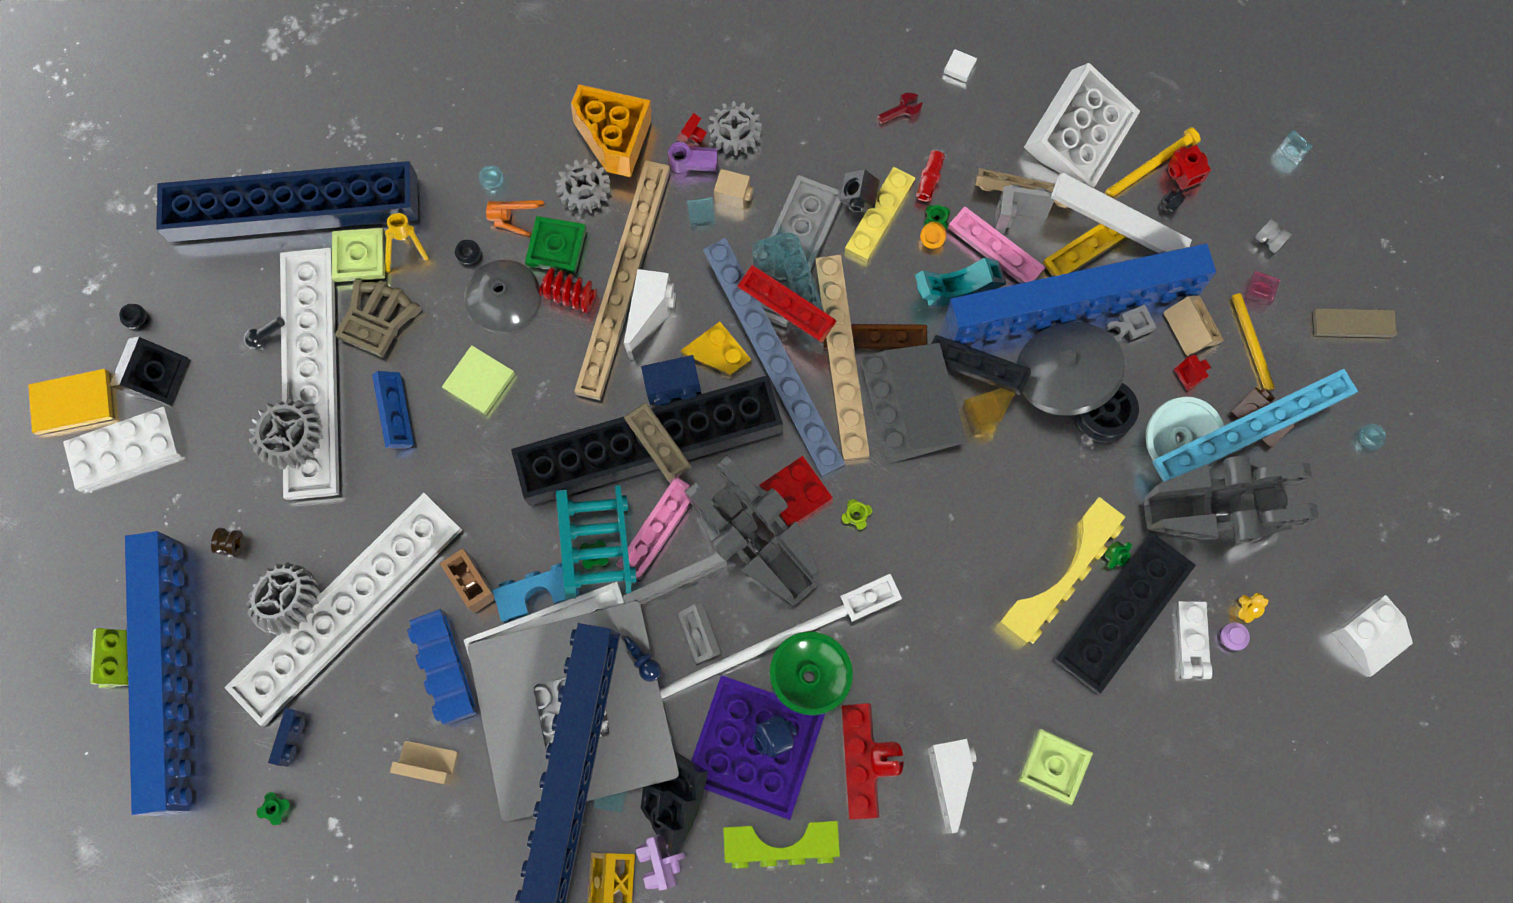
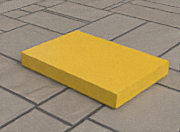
(70, 401)

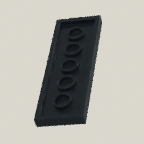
(1124, 613)

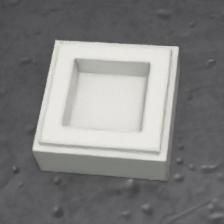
(960, 65)

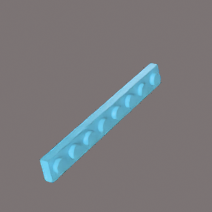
(1256, 425)

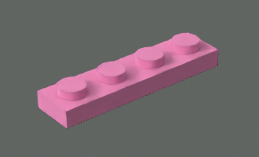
(995, 246)
(657, 527)

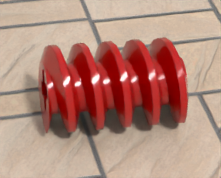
(567, 291)

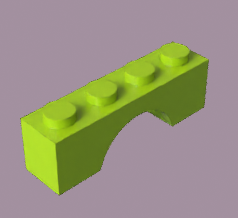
(818, 842)

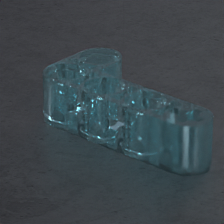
(787, 260)

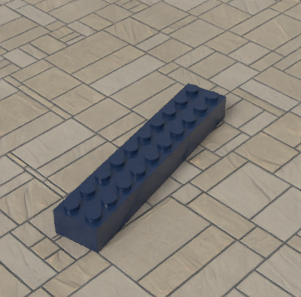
(286, 201)
(570, 765)

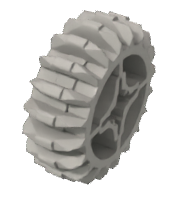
(266, 441)
(282, 598)

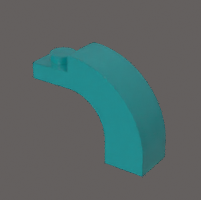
(976, 278)

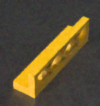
(604, 880)

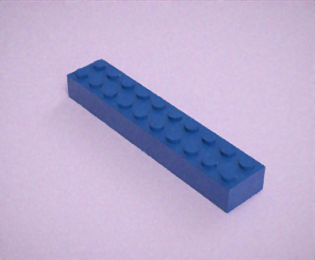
(1079, 295)
(156, 675)

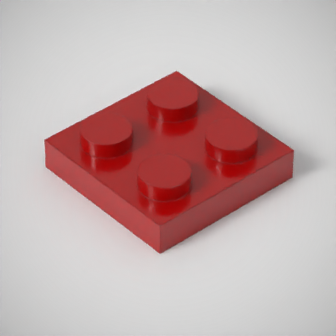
(799, 489)

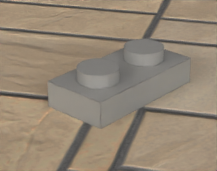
(699, 633)

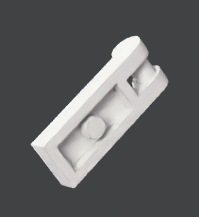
(1193, 639)

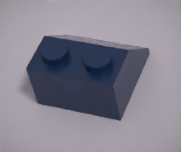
(671, 380)

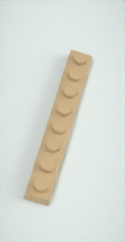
(842, 359)

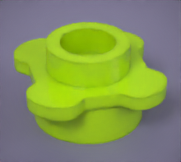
(863, 510)

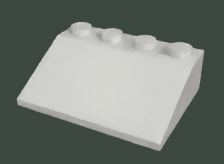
(1082, 126)

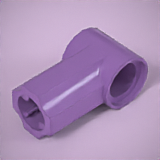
(695, 158)

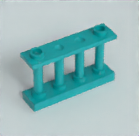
(572, 555)

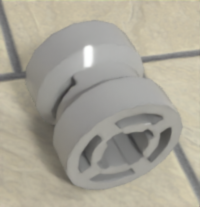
(1273, 235)

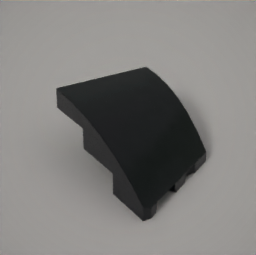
(675, 803)

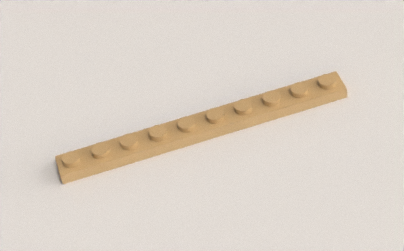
(622, 281)

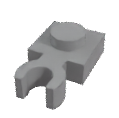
(1134, 323)

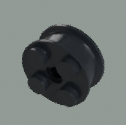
(1116, 423)

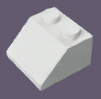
(1375, 634)

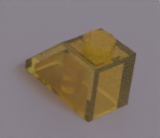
(986, 411)

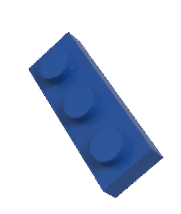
(392, 409)

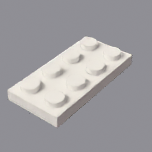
(121, 448)

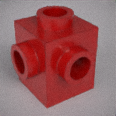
(1188, 166)

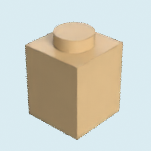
(733, 189)

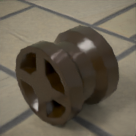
(227, 542)

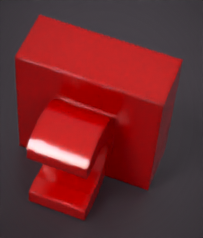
(691, 131)
(1192, 371)

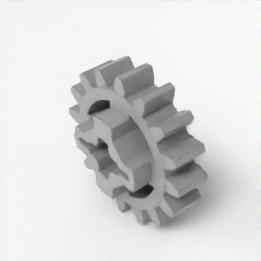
(722, 126)
(582, 195)

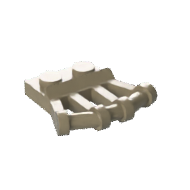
(367, 330)

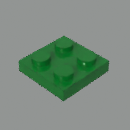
(555, 244)

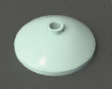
(1185, 415)

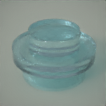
(491, 177)
(1371, 437)

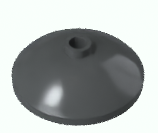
(505, 309)

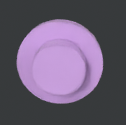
(1235, 636)

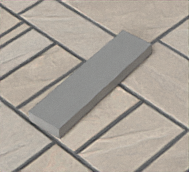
(676, 580)

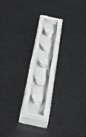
(1117, 215)

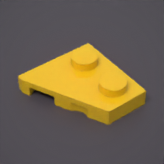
(718, 351)

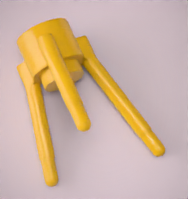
(400, 229)

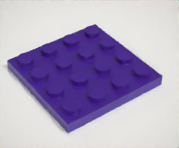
(732, 758)

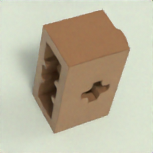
(468, 580)

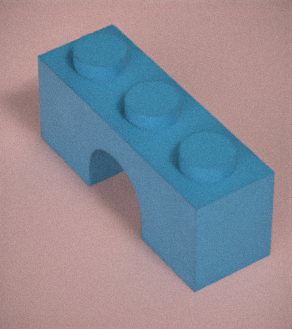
(514, 597)

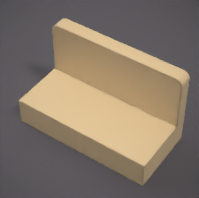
(1193, 325)
(426, 763)

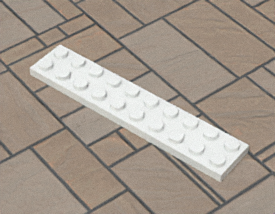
(310, 365)
(343, 610)

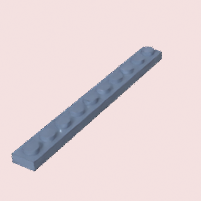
(775, 360)

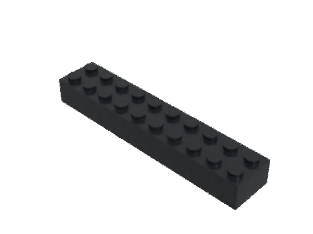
(614, 452)

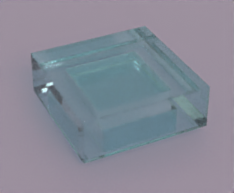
(701, 212)

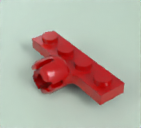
(865, 761)

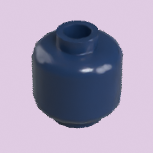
(774, 736)

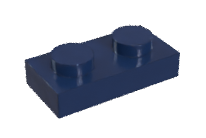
(284, 745)

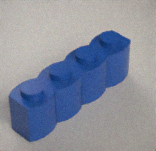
(443, 667)

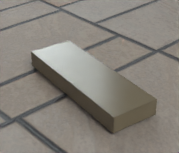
(1354, 323)
(657, 442)

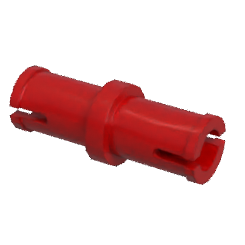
(930, 176)

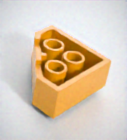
(612, 126)

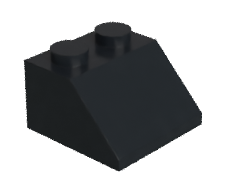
(148, 371)

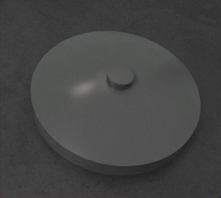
(1072, 368)

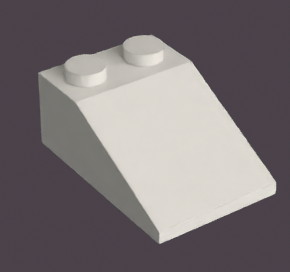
(649, 309)
(952, 775)

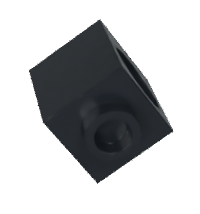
(859, 190)

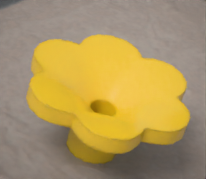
(1252, 607)

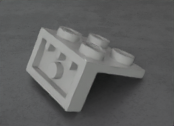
(1022, 202)

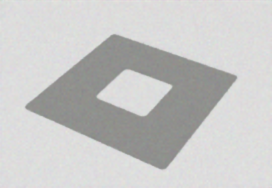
(505, 675)

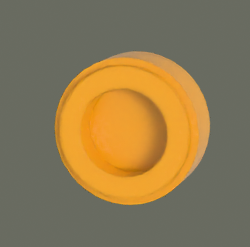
(933, 235)

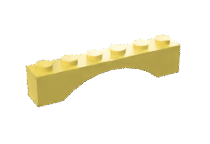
(1094, 530)

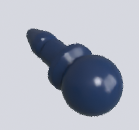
(648, 669)

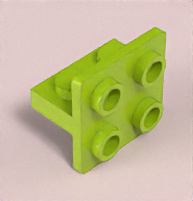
(109, 658)

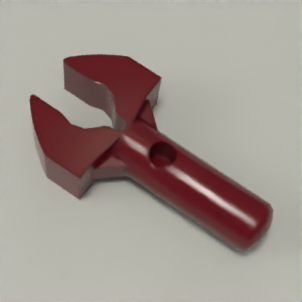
(905, 99)

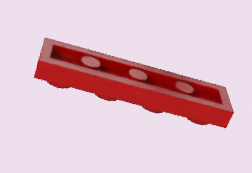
(787, 303)

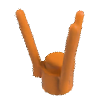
(501, 210)

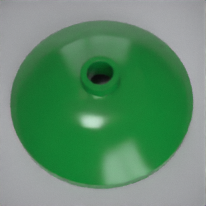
(815, 655)

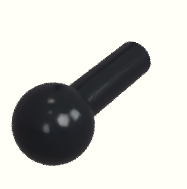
(256, 337)

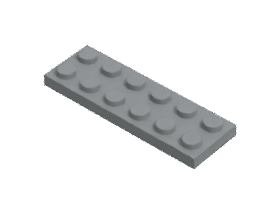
(808, 215)

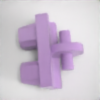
(663, 864)

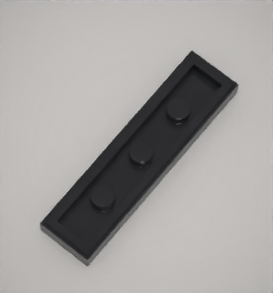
(983, 365)

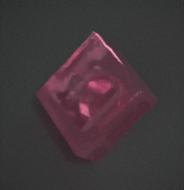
(1262, 288)

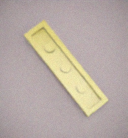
(879, 218)

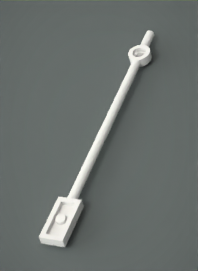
(855, 604)

